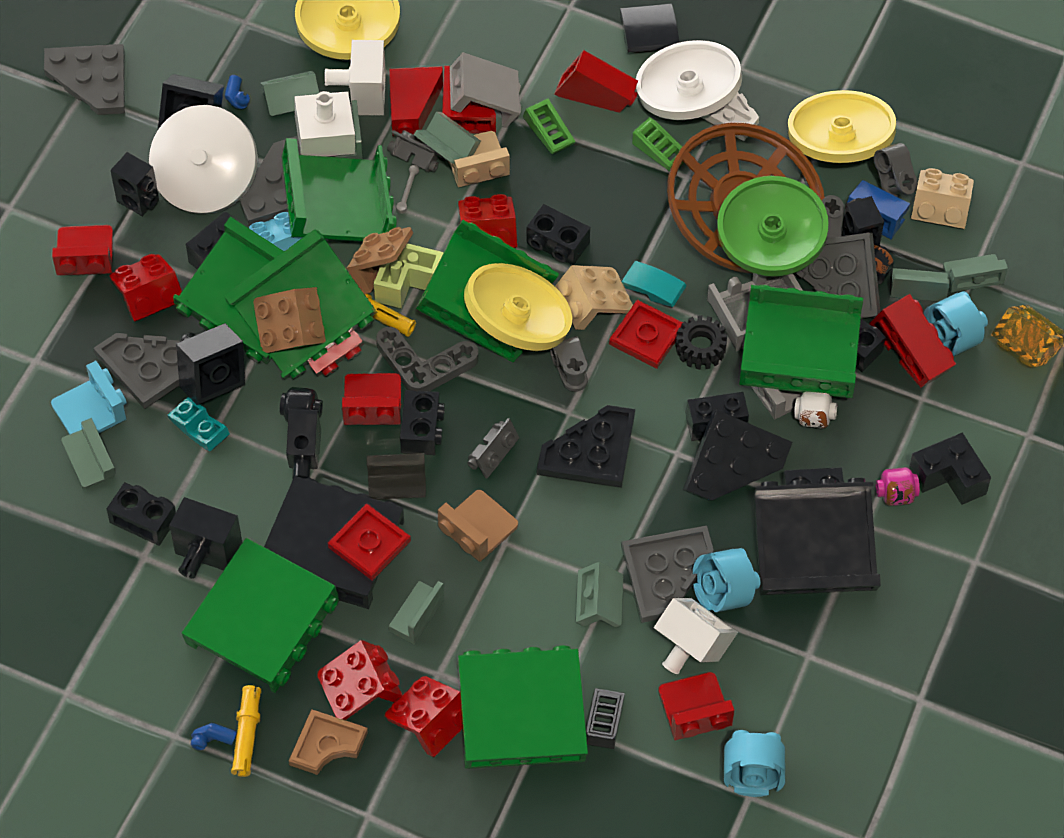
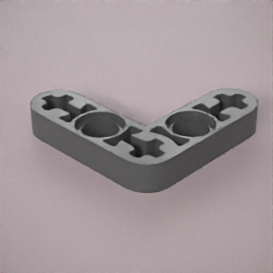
(425, 370)

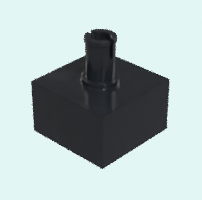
(183, 92)
(210, 363)
(204, 536)

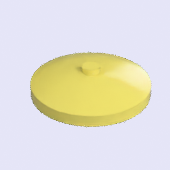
(333, 24)
(841, 126)
(518, 307)

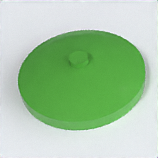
(772, 225)

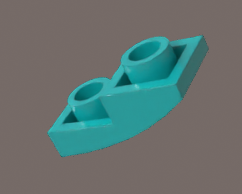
(655, 283)
(198, 425)

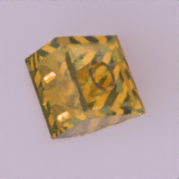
(1029, 335)

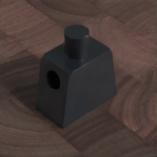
(303, 441)

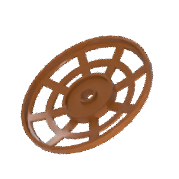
(730, 181)

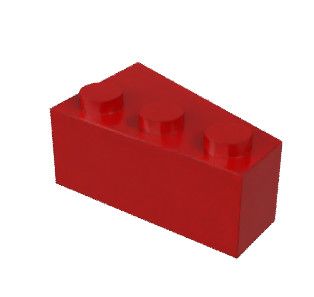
(914, 340)

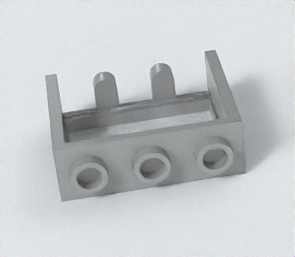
(733, 303)

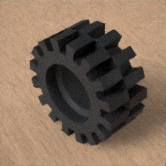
(705, 329)

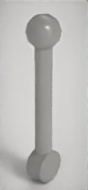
(401, 207)

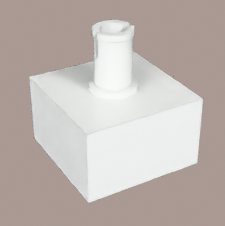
(365, 76)
(325, 124)
(694, 633)

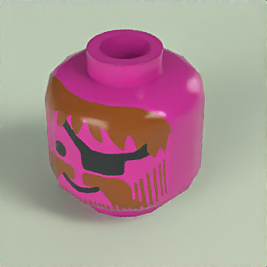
(898, 486)

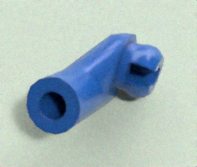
(233, 94)
(211, 732)

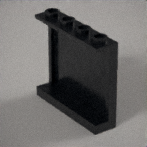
(310, 519)
(815, 537)

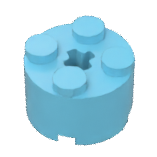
(957, 322)
(725, 580)
(754, 763)

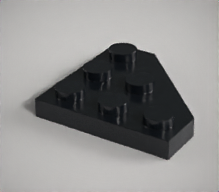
(591, 449)
(733, 457)

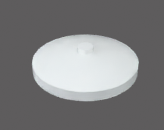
(689, 80)
(203, 159)

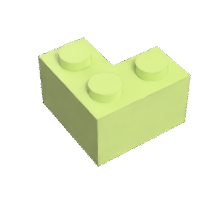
(411, 269)

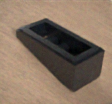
(603, 738)

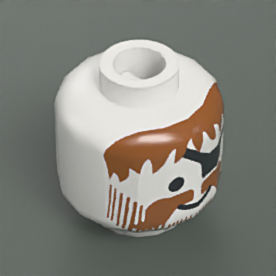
(815, 410)

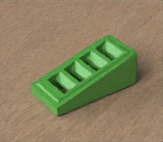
(545, 107)
(647, 134)

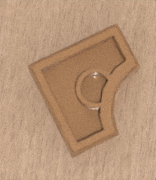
(325, 740)

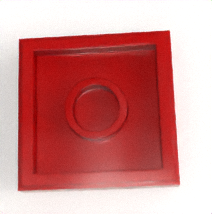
(646, 334)
(369, 542)

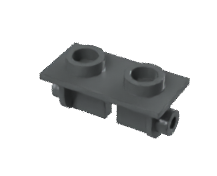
(406, 145)
(499, 442)

